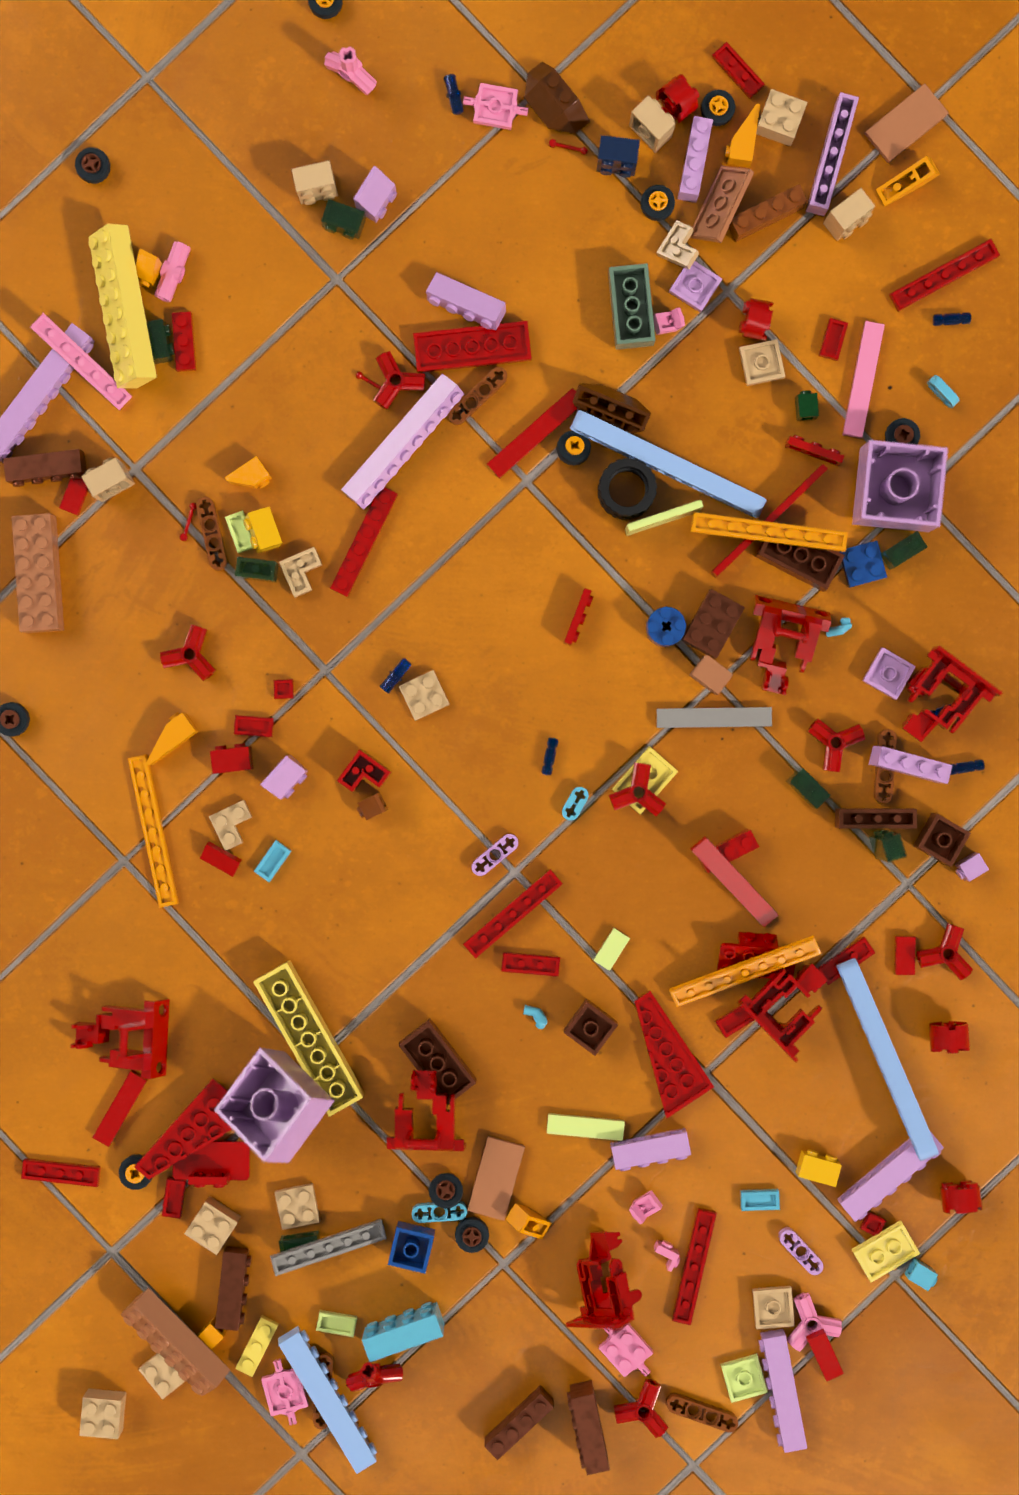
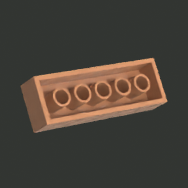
(37, 573)
(175, 1342)

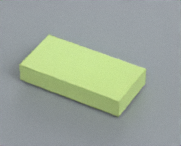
(239, 534)
(611, 949)
(336, 1323)

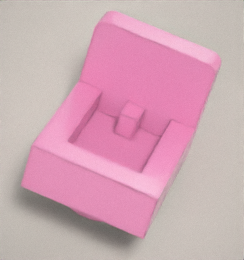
(668, 321)
(645, 1206)
(666, 1249)

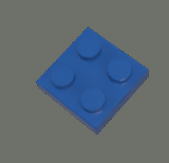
(863, 564)

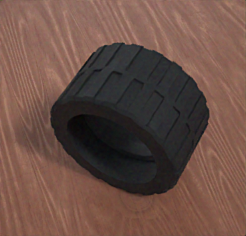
(638, 468)

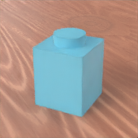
(921, 1274)

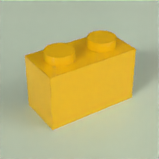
(262, 530)
(818, 1168)

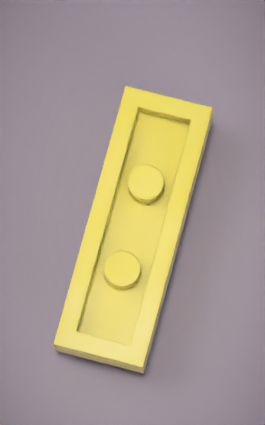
(257, 1346)

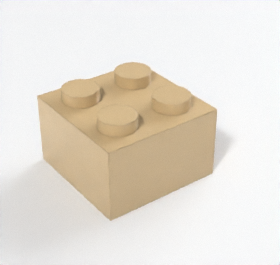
(781, 117)
(652, 123)
(315, 182)
(849, 214)
(108, 479)
(212, 1225)
(102, 1413)

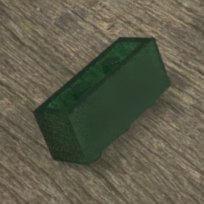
(887, 845)

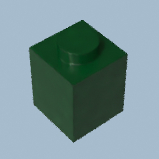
(806, 406)

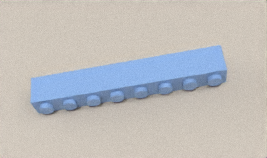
(327, 1399)

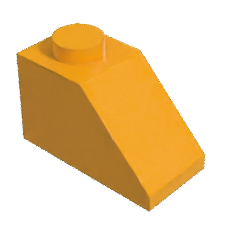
(148, 269)
(251, 475)
(528, 1221)

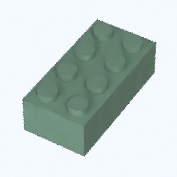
(631, 306)

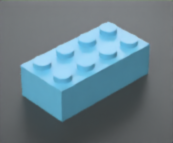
(403, 1331)

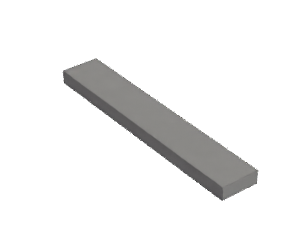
(714, 717)
(328, 1247)

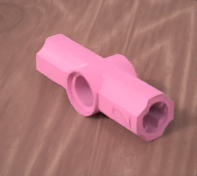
(172, 271)

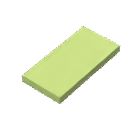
(663, 517)

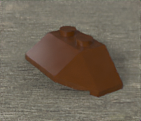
(554, 100)
(612, 407)

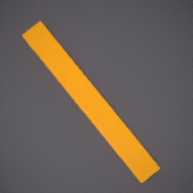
(769, 532)
(153, 831)
(745, 971)

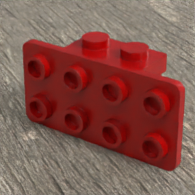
(749, 946)
(215, 1164)

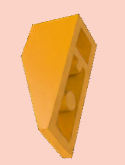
(742, 144)
(908, 180)
(173, 735)

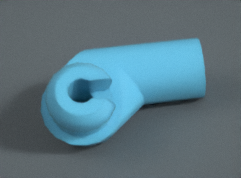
(839, 630)
(537, 1014)

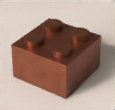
(941, 839)
(590, 1027)

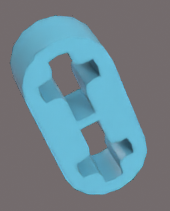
(943, 391)
(579, 806)

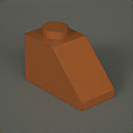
(372, 806)

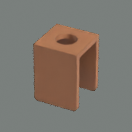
(711, 674)

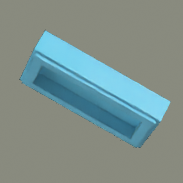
(272, 861)
(759, 1199)

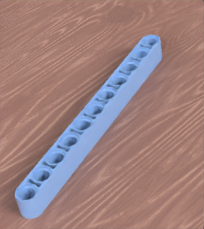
(668, 464)
(887, 1059)

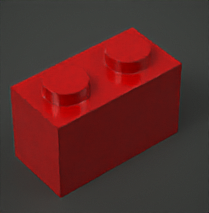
(231, 759)

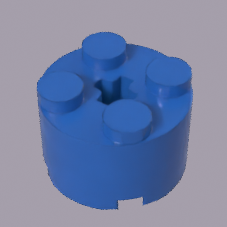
(676, 625)

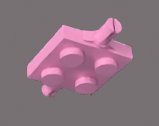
(495, 106)
(626, 1350)
(284, 1392)

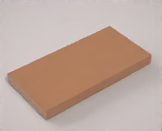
(906, 123)
(721, 203)
(496, 1178)

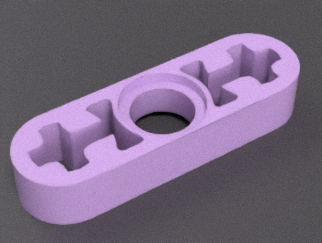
(480, 859)
(787, 1244)

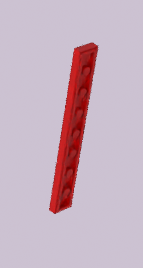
(771, 518)

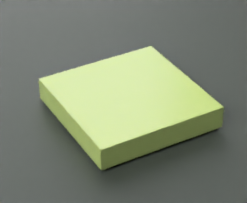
(744, 1378)

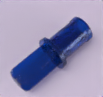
(453, 94)
(395, 675)

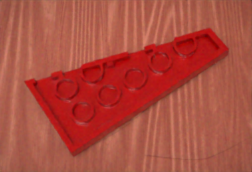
(674, 1066)
(189, 1132)

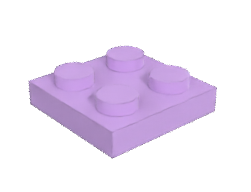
(695, 286)
(888, 673)

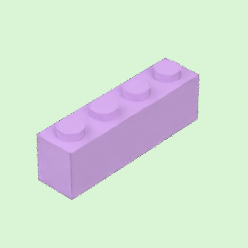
(695, 159)
(466, 301)
(910, 764)
(650, 1149)

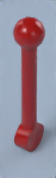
(552, 143)
(359, 375)
(184, 537)

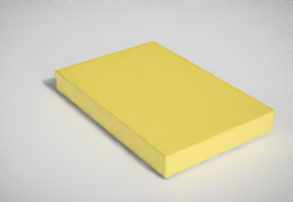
(660, 775)
(885, 1251)

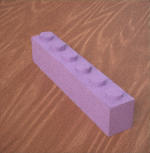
(832, 154)
(883, 1180)
(783, 1390)

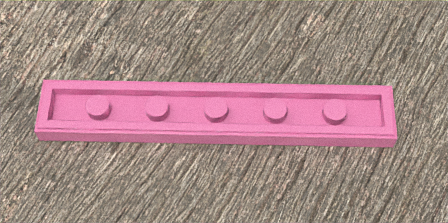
(80, 361)
(863, 379)

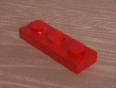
(184, 341)
(815, 450)
(579, 617)

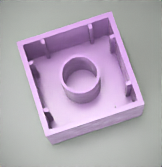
(899, 486)
(274, 1105)

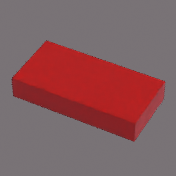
(833, 339)
(74, 496)
(253, 726)
(220, 859)
(905, 955)
(733, 1021)
(174, 1198)

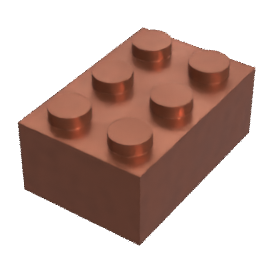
(712, 624)

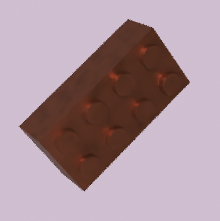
(807, 564)
(431, 1051)
(588, 1427)

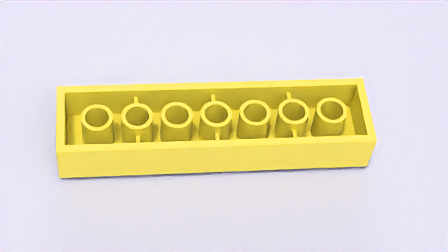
(122, 306)
(308, 1035)

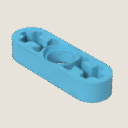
(424, 1206)

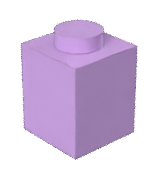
(971, 867)

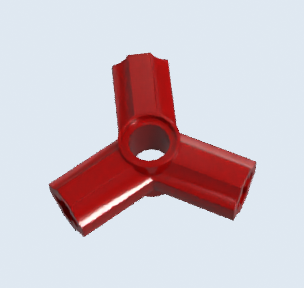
(390, 369)
(178, 656)
(846, 738)
(648, 800)
(934, 956)
(374, 1375)
(630, 1411)

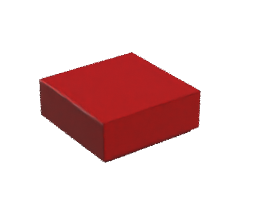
(283, 689)
(872, 1223)

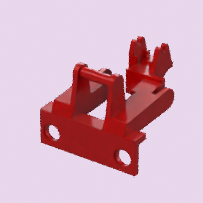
(770, 626)
(969, 693)
(130, 1019)
(785, 1033)
(426, 1086)
(610, 1308)

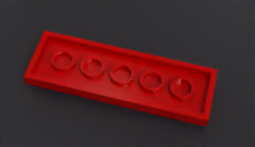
(472, 347)

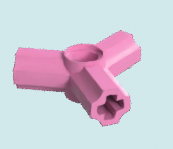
(350, 69)
(807, 1313)

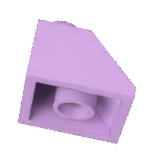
(375, 195)
(285, 777)

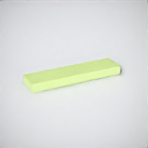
(585, 1126)

